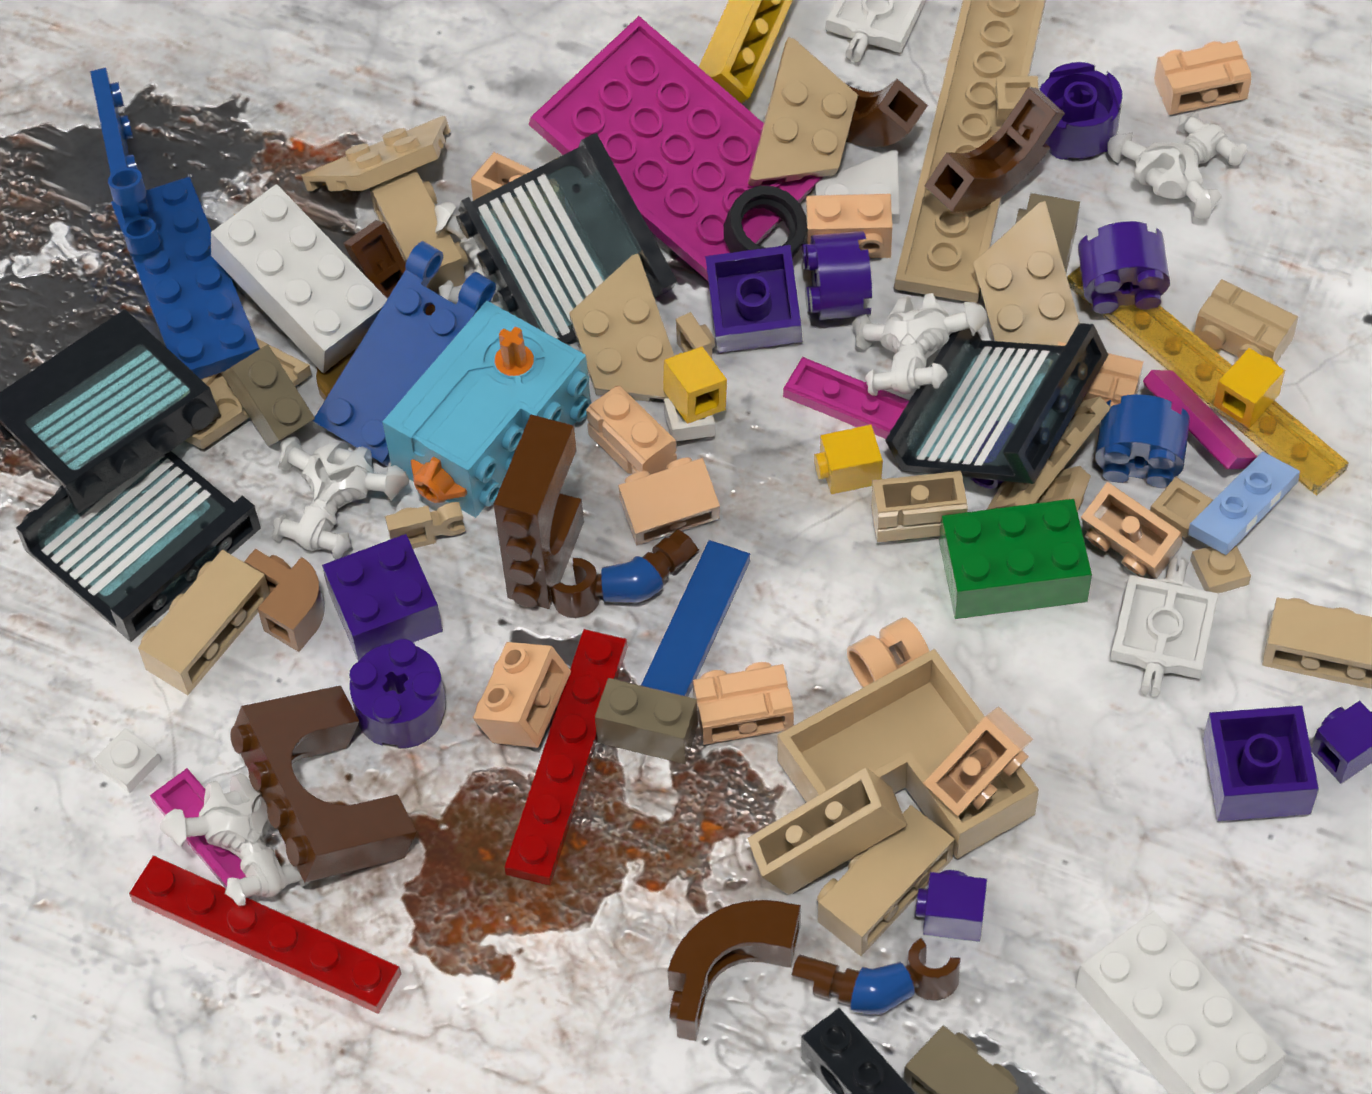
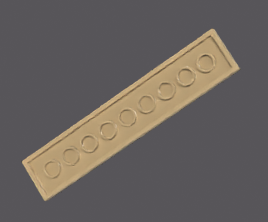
(941, 244)

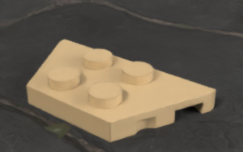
(803, 121)
(371, 165)
(1027, 284)
(623, 334)

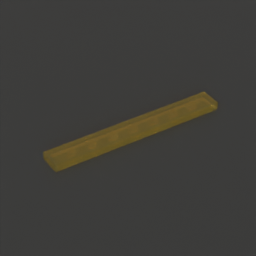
(1202, 368)

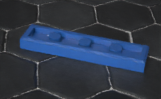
(697, 619)

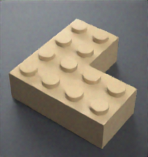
(903, 734)

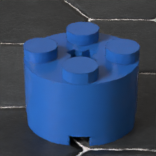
(1142, 440)

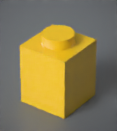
(694, 384)
(1249, 387)
(849, 459)

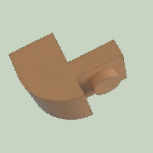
(295, 599)

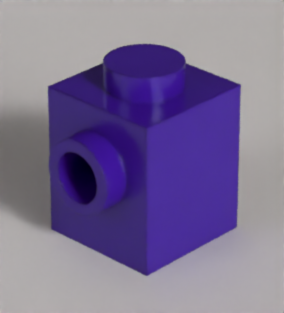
(1345, 741)
(952, 905)

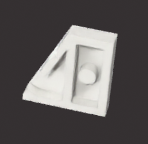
(870, 177)

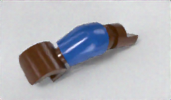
(622, 582)
(883, 987)

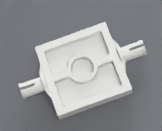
(873, 23)
(1164, 626)

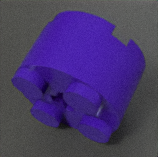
(1090, 109)
(1124, 267)
(838, 275)
(398, 694)

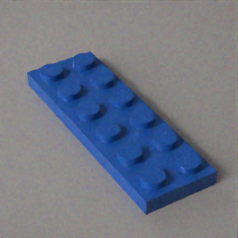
(188, 287)

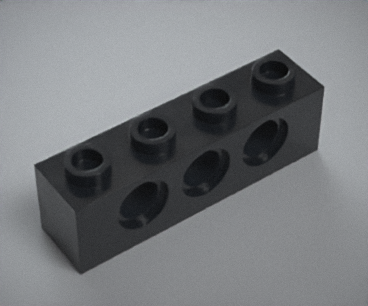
(847, 1059)

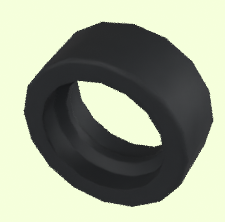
(771, 199)

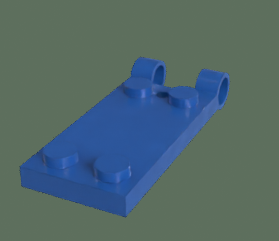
(125, 178)
(398, 351)

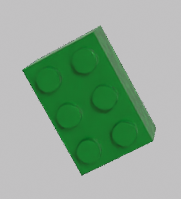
(1015, 558)

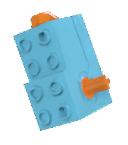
(473, 403)

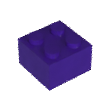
(754, 299)
(382, 596)
(1260, 763)

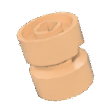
(876, 657)

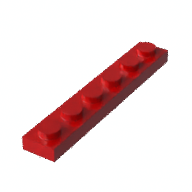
(564, 760)
(266, 934)

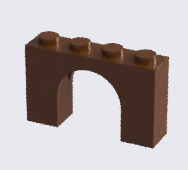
(532, 516)
(318, 835)

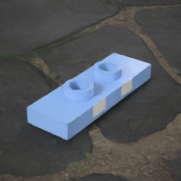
(1244, 503)

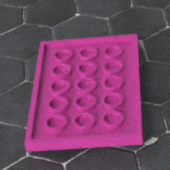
(671, 137)

